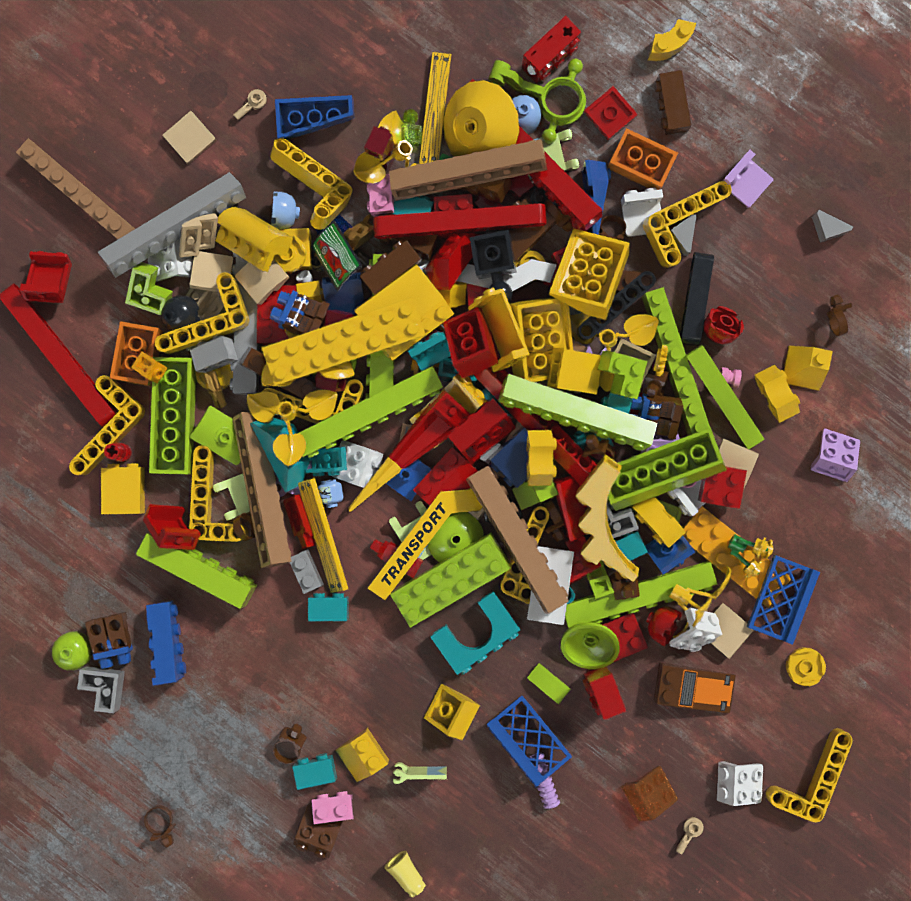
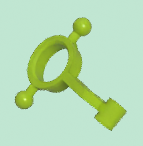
(502, 74)

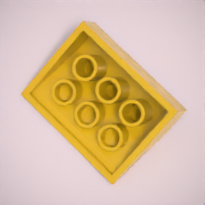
(590, 272)
(429, 303)
(543, 326)

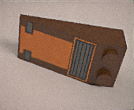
(694, 688)

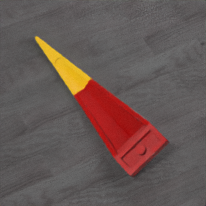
(426, 433)

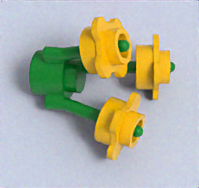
(761, 548)

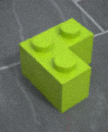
(143, 291)
(627, 371)
(530, 495)

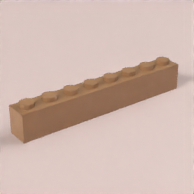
(468, 170)
(74, 189)
(262, 495)
(517, 539)

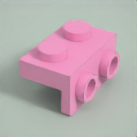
(380, 197)
(332, 808)

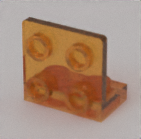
(650, 795)

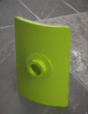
(217, 434)

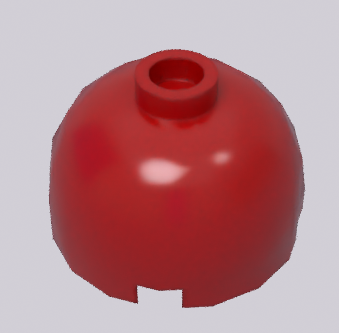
(722, 325)
(663, 624)

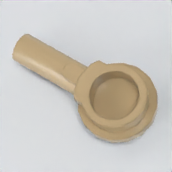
(256, 100)
(693, 828)

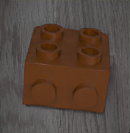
(316, 837)

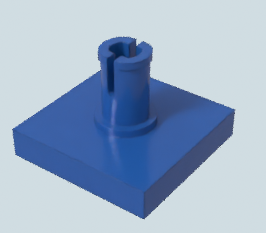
(409, 478)
(670, 557)

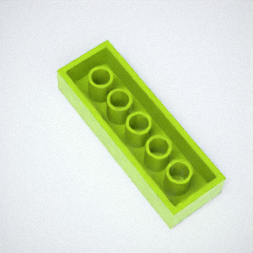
(173, 418)
(666, 469)
(200, 572)
(450, 579)

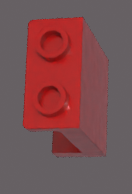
(47, 277)
(168, 528)

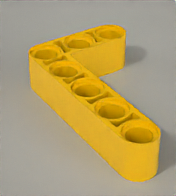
(333, 189)
(679, 213)
(210, 323)
(346, 396)
(111, 427)
(206, 501)
(517, 577)
(828, 785)

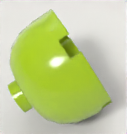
(72, 651)

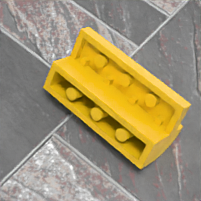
(251, 237)

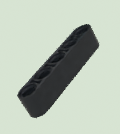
(696, 298)
(624, 301)

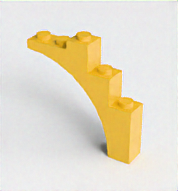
(594, 521)

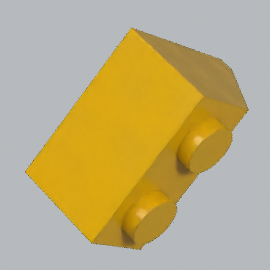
(451, 712)
(362, 755)

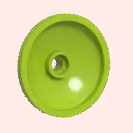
(457, 524)
(590, 645)

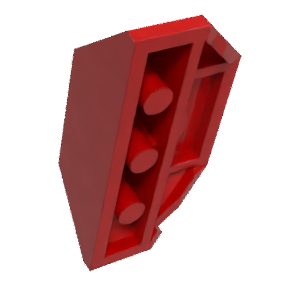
(450, 260)

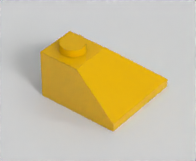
(807, 366)

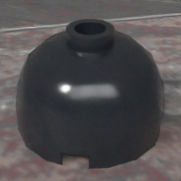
(179, 312)

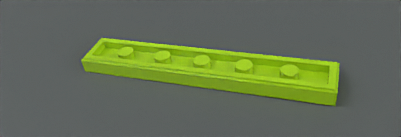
(724, 397)

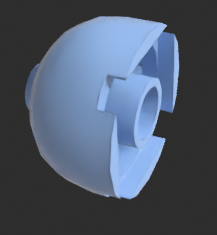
(528, 112)
(283, 210)

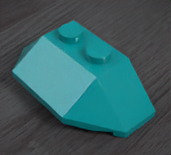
(288, 475)

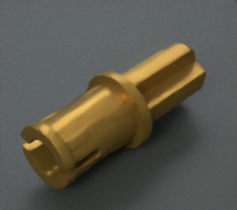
(215, 389)

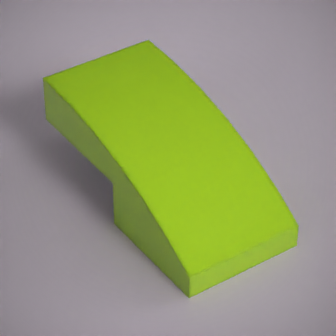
(600, 583)
(548, 683)

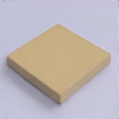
(189, 137)
(206, 270)

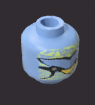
(330, 493)

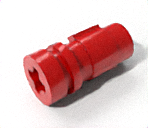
(123, 454)

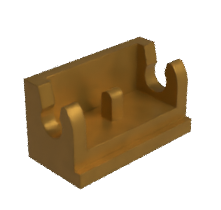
(360, 233)

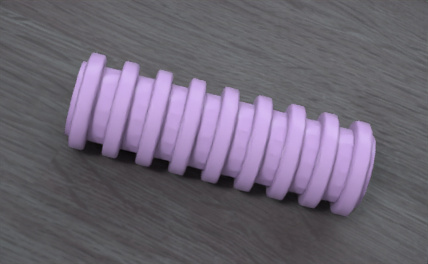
(546, 788)

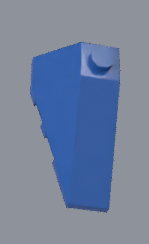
(595, 184)

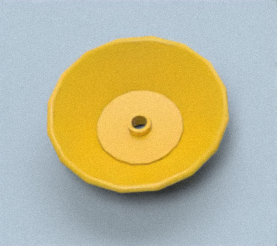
(492, 116)

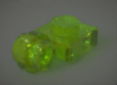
(410, 131)

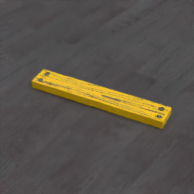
(435, 107)
(322, 535)

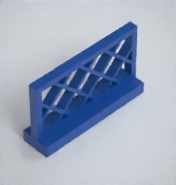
(796, 608)
(514, 750)

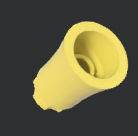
(405, 873)

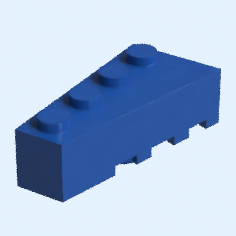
(306, 115)
(165, 642)

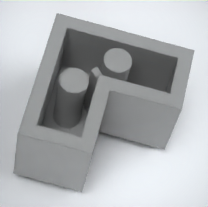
(621, 521)
(107, 684)

